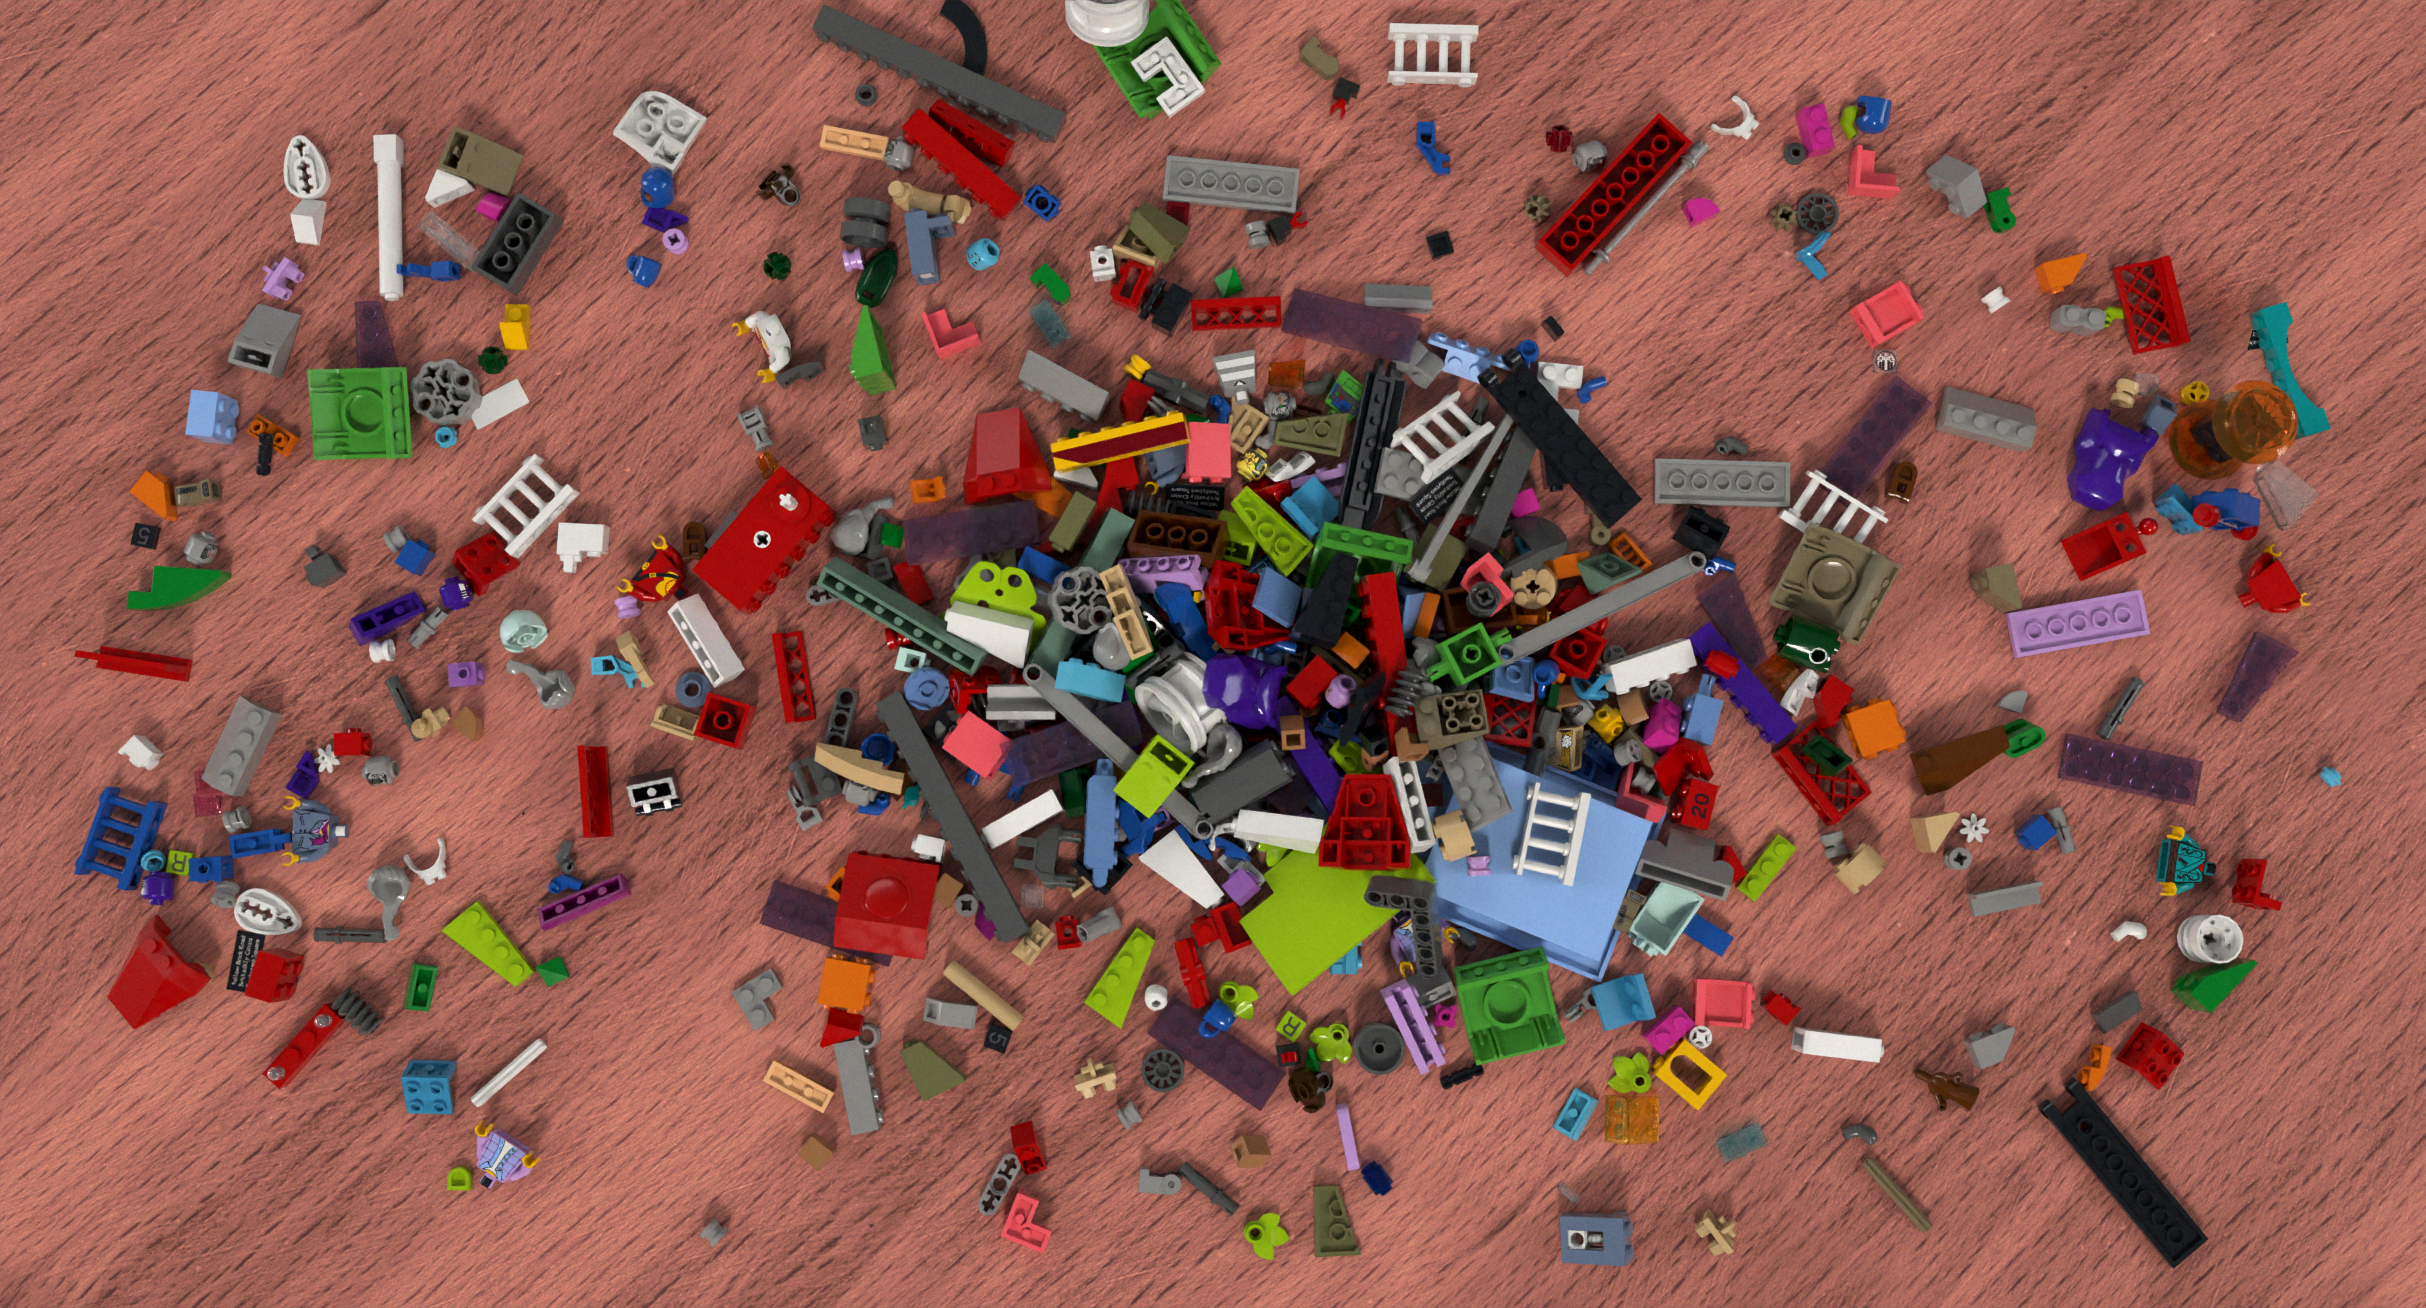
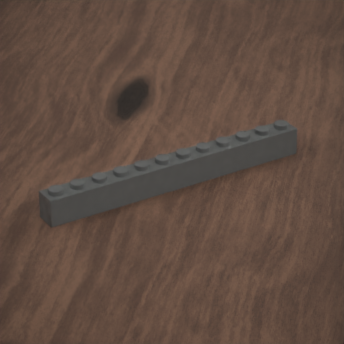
(939, 74)
(953, 818)

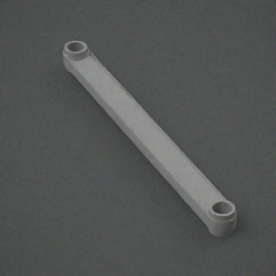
(1420, 567)
(1601, 607)
(1110, 745)

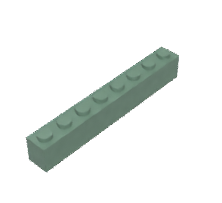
(1100, 555)
(900, 615)

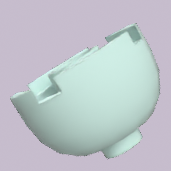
(521, 630)

